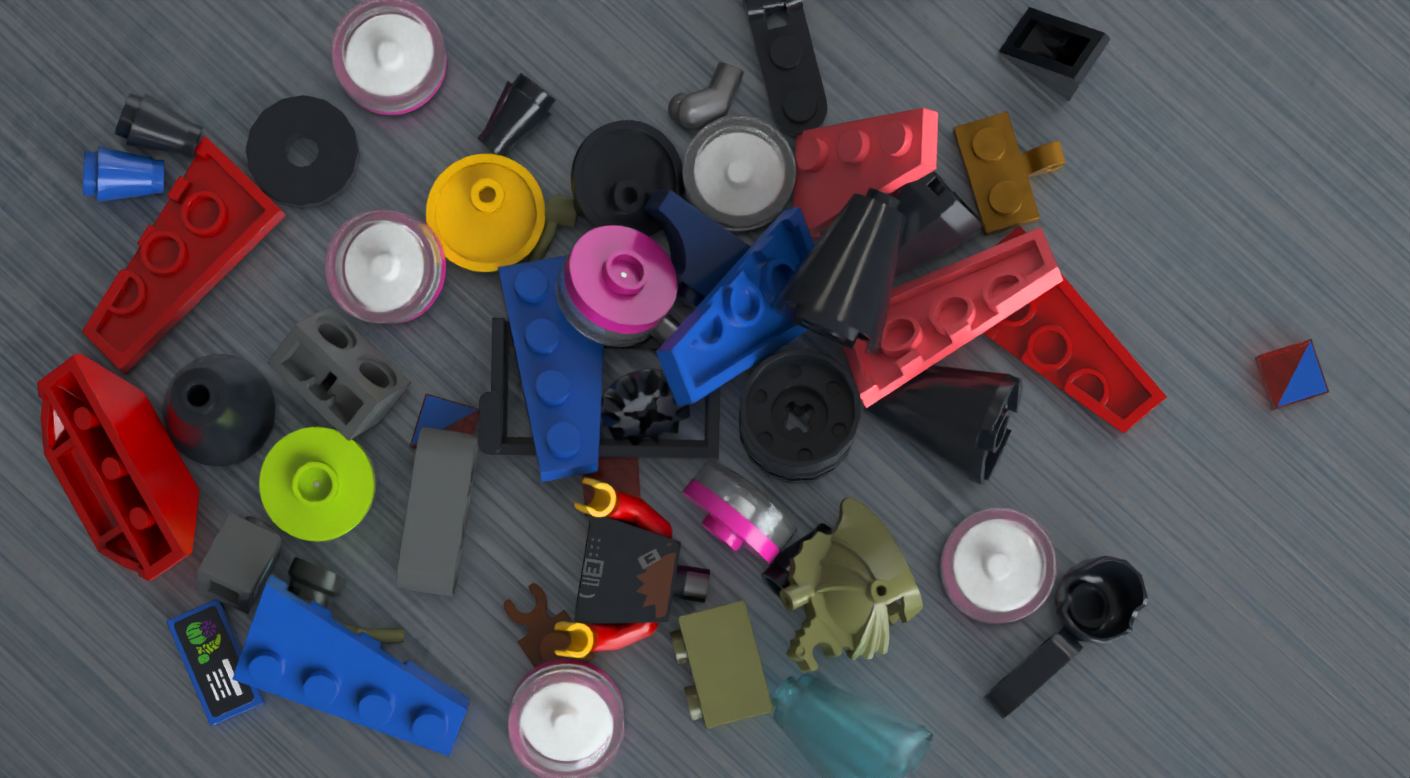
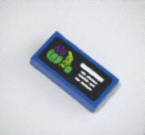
(211, 657)

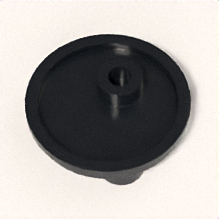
(620, 171)

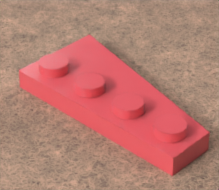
(949, 309)

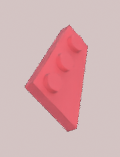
(859, 156)

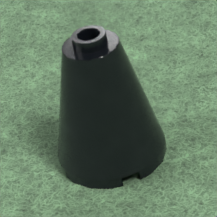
(849, 273)
(954, 416)
(233, 420)

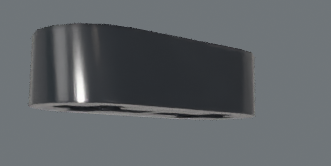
(1033, 672)

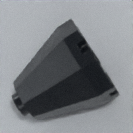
(934, 221)

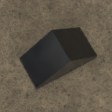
(1054, 50)

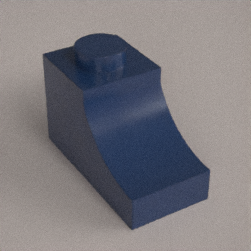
(698, 245)

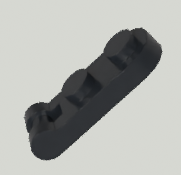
(787, 66)

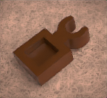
(543, 639)

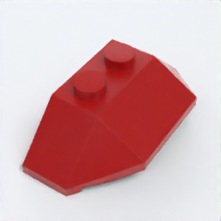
(118, 467)

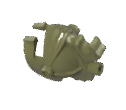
(849, 589)

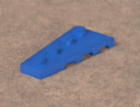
(735, 320)
(556, 371)
(323, 665)

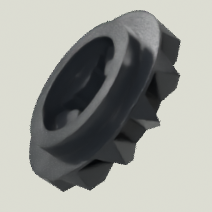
(632, 394)

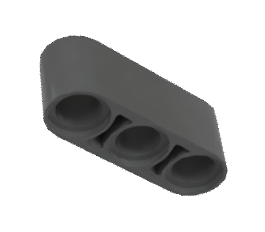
(437, 511)

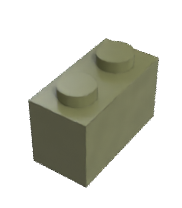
(722, 664)

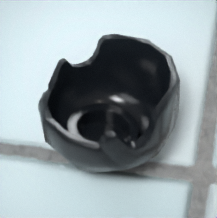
(1100, 599)

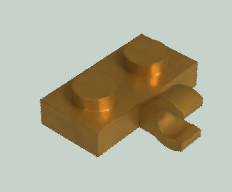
(1001, 173)

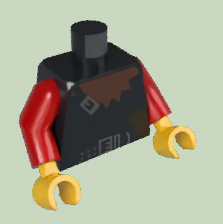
(627, 574)

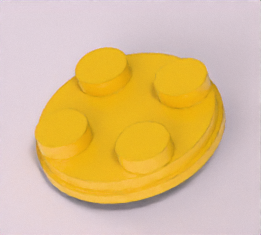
(486, 212)

